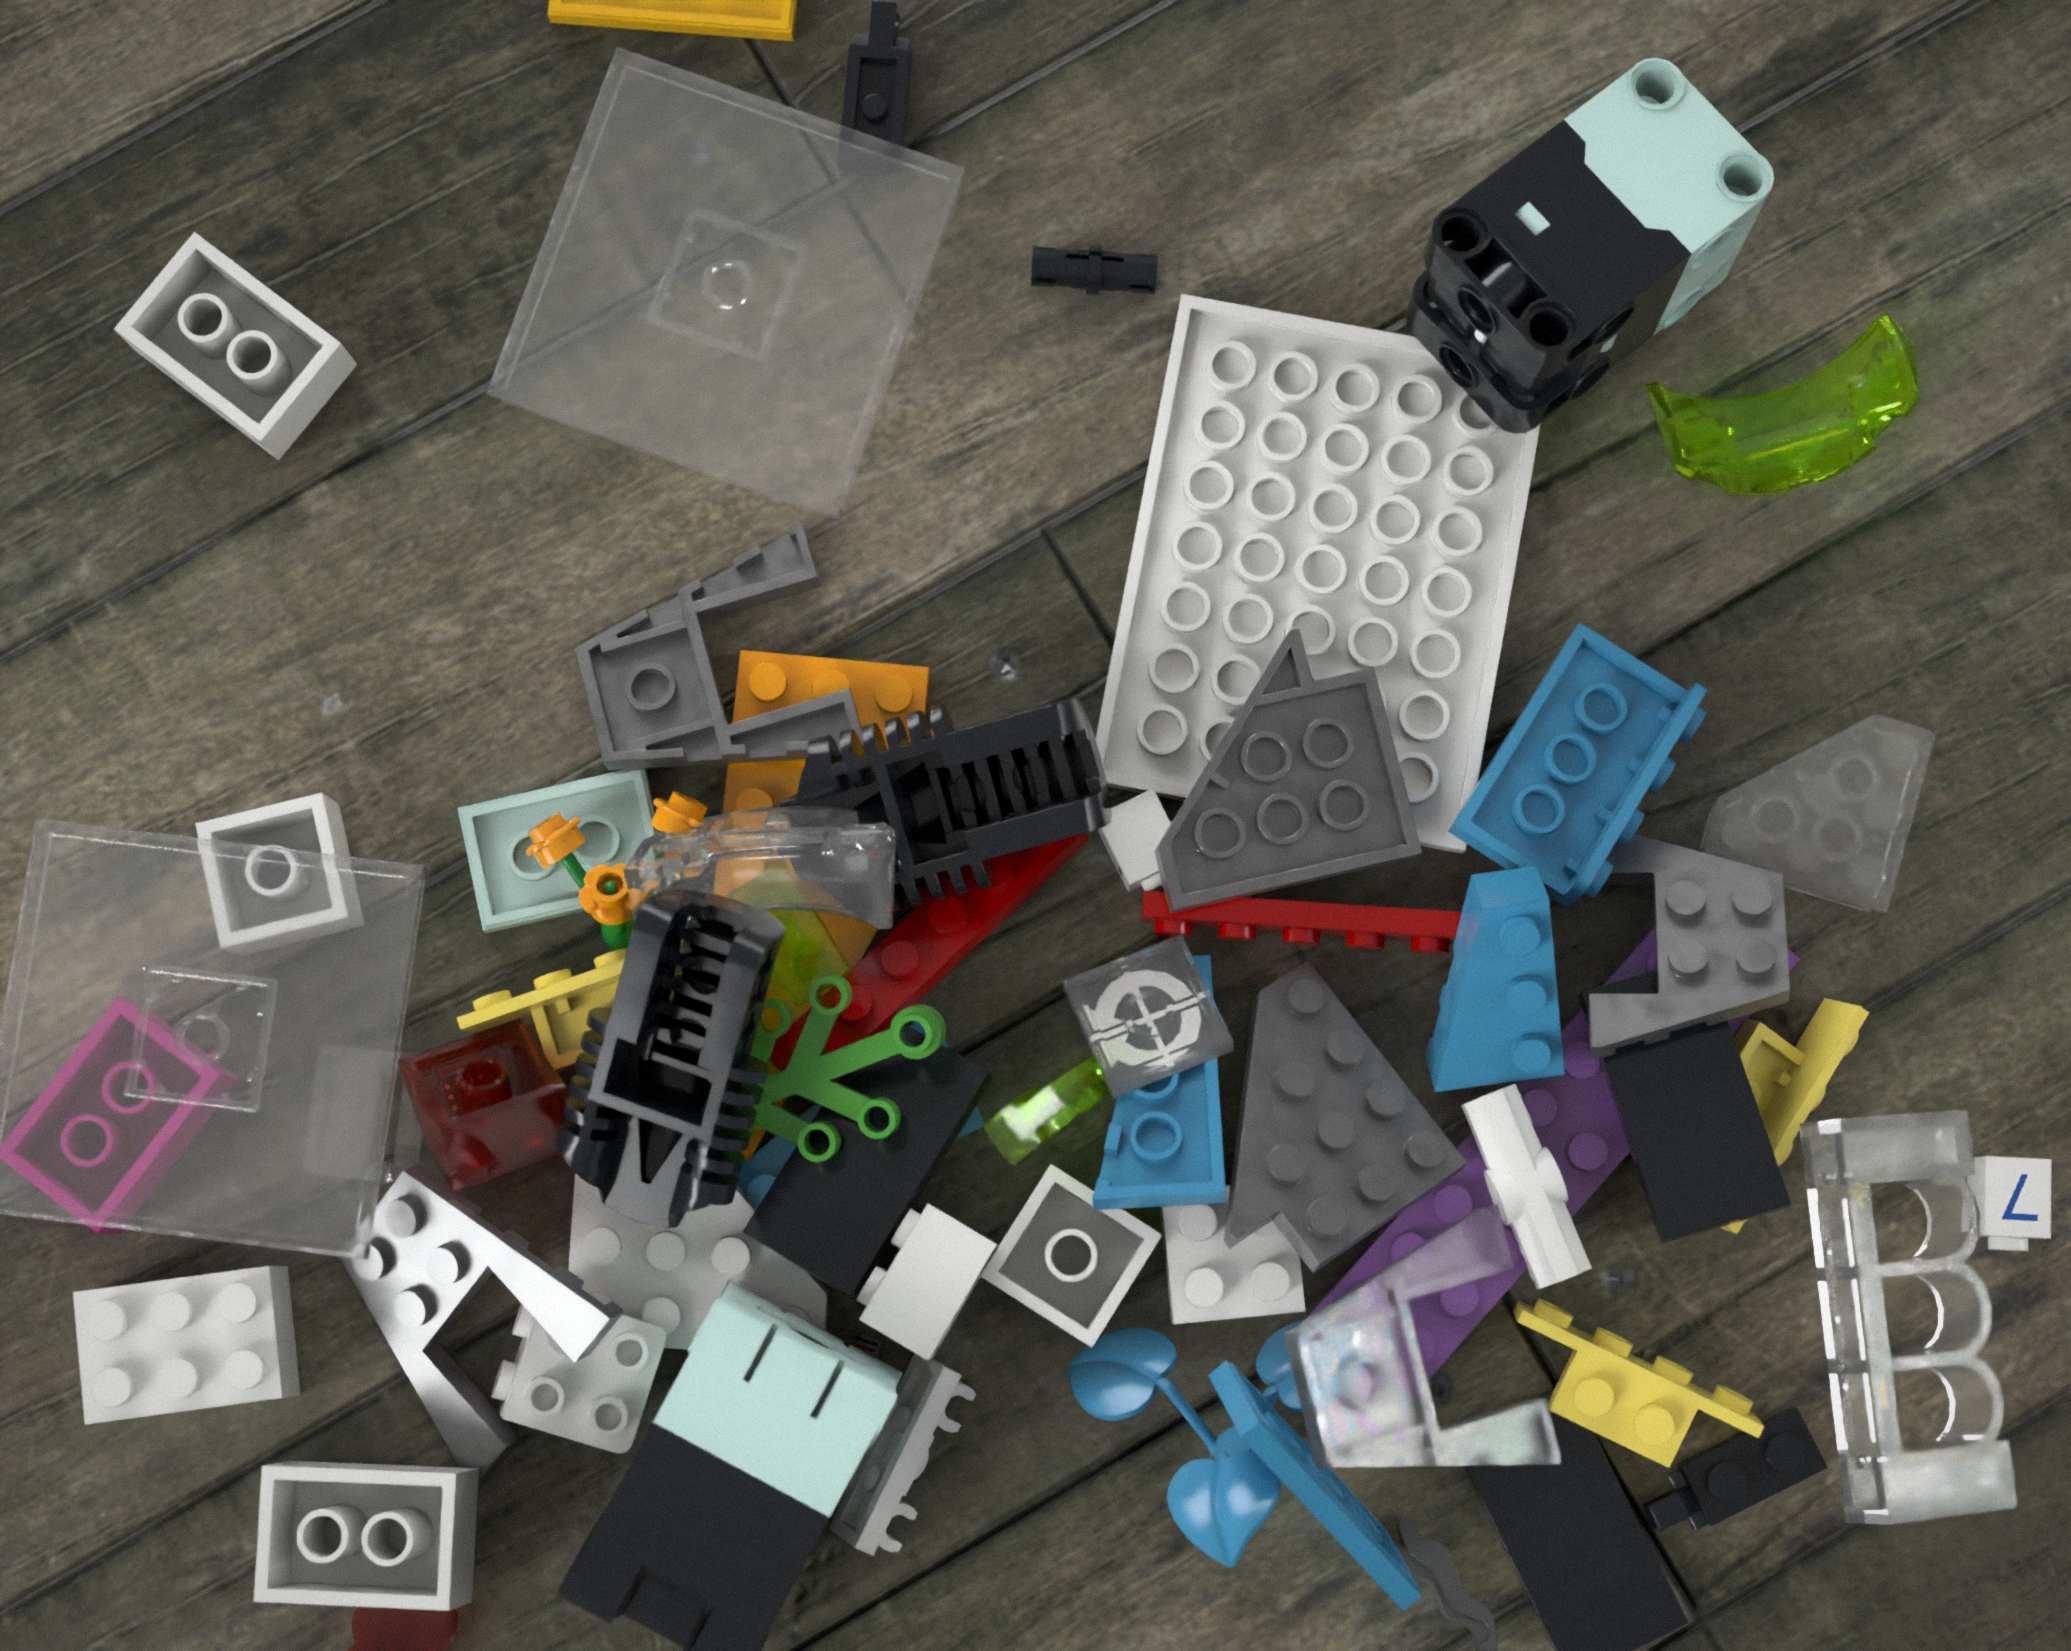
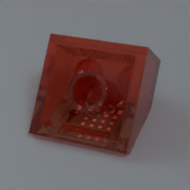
(486, 1103)

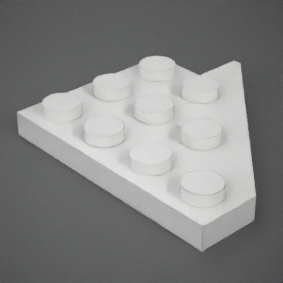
(680, 1271)

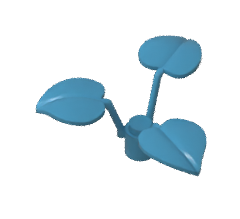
(1211, 1501)

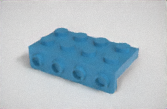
(1579, 766)

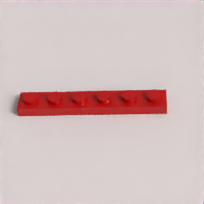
(1306, 921)
(929, 947)

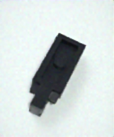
(879, 77)
(1738, 1473)

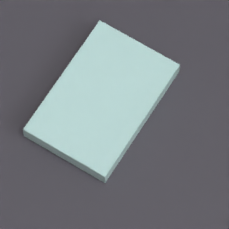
(514, 886)

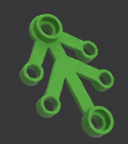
(812, 1073)

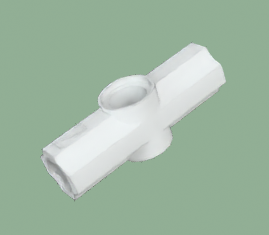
(1526, 1186)

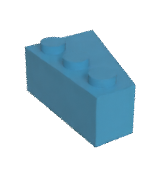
(1501, 989)

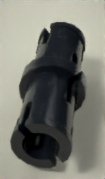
(1094, 270)

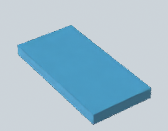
(1315, 1487)

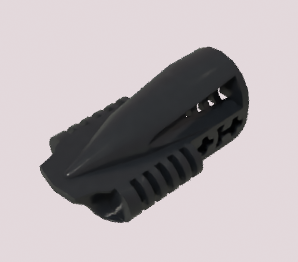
(963, 790)
(671, 1064)

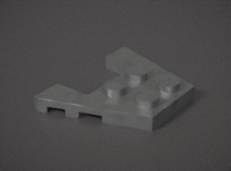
(1714, 944)

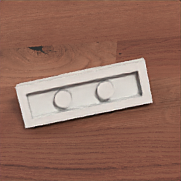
(898, 1456)

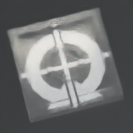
(1148, 1016)

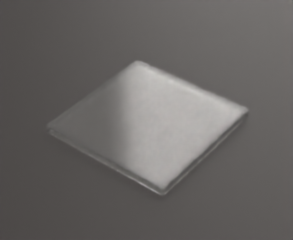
(727, 283)
(204, 1036)

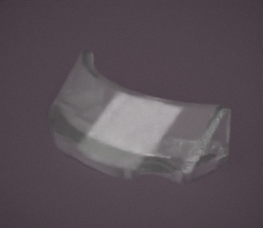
(775, 862)

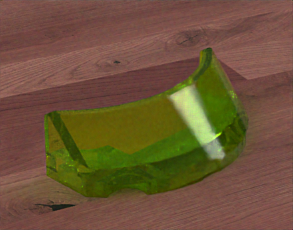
(1796, 431)

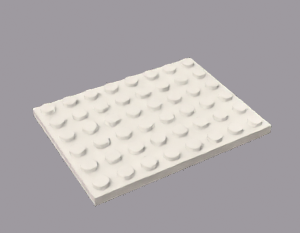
(1327, 493)

